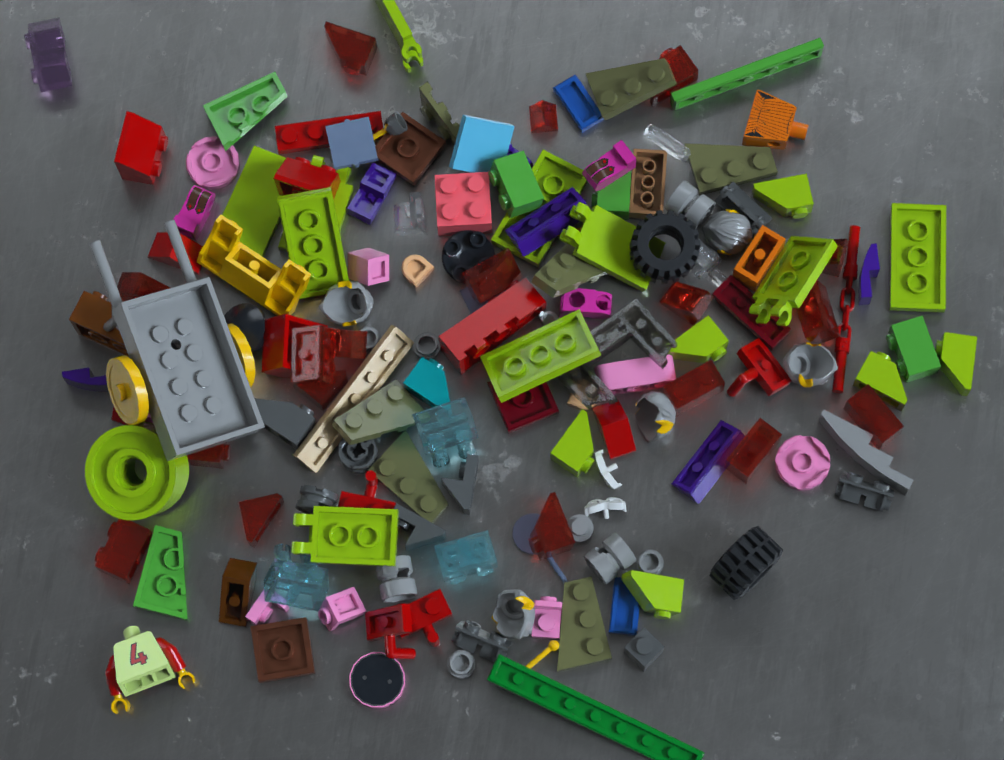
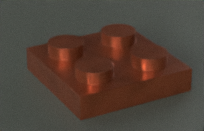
(411, 151)
(282, 650)

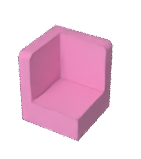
(368, 266)

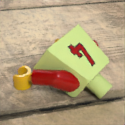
(140, 664)

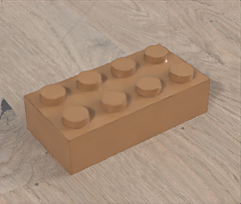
(647, 183)

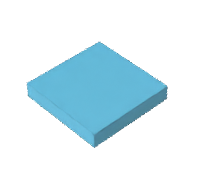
(480, 143)

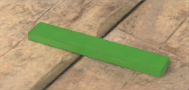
(746, 74)

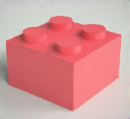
(463, 203)

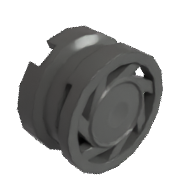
(359, 456)
(314, 497)

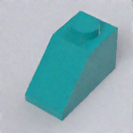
(428, 383)

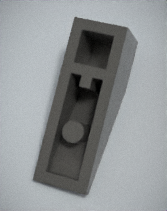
(286, 420)

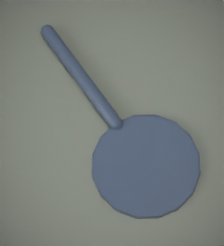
(521, 535)

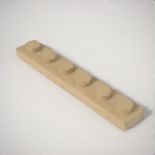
(363, 384)

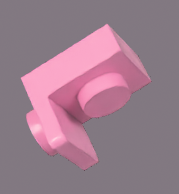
(341, 608)
(261, 610)
(547, 618)

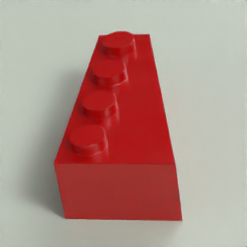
(491, 325)

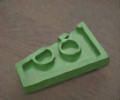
(244, 107)
(163, 576)

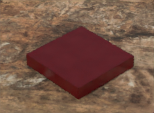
(526, 407)

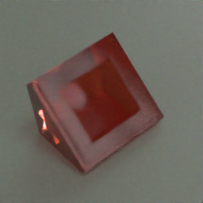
(543, 117)

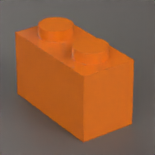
(758, 258)

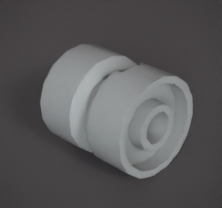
(689, 203)
(610, 558)
(396, 580)

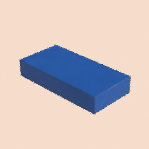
(578, 103)
(623, 611)

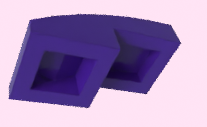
(371, 194)
(869, 270)
(85, 380)

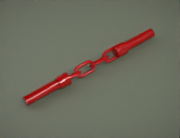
(842, 344)

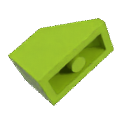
(786, 195)
(701, 343)
(957, 359)
(883, 379)
(575, 447)
(655, 592)

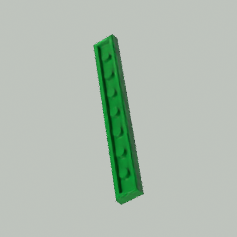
(589, 712)

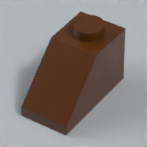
(237, 591)

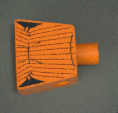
(772, 123)

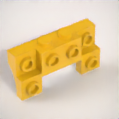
(250, 272)

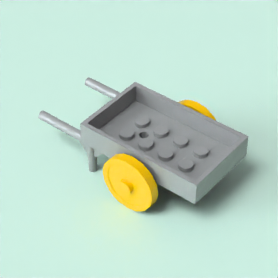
(194, 392)

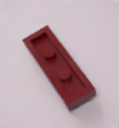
(737, 301)

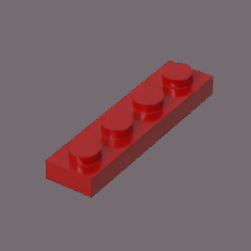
(313, 134)

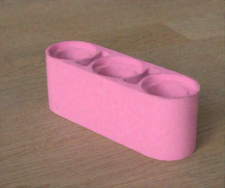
(635, 375)

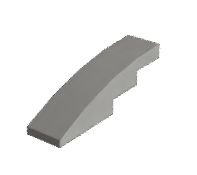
(856, 444)

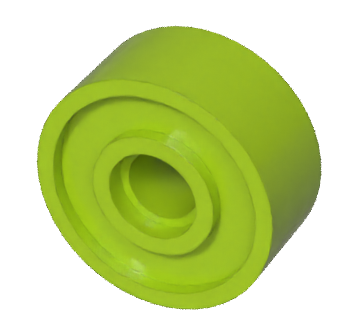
(113, 478)

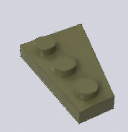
(629, 85)
(437, 113)
(722, 164)
(565, 273)
(379, 414)
(409, 479)
(582, 627)

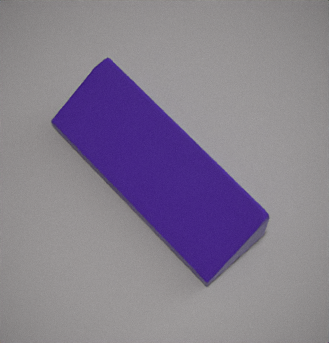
(544, 222)
(708, 462)

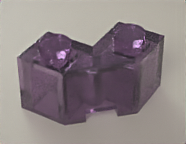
(48, 55)

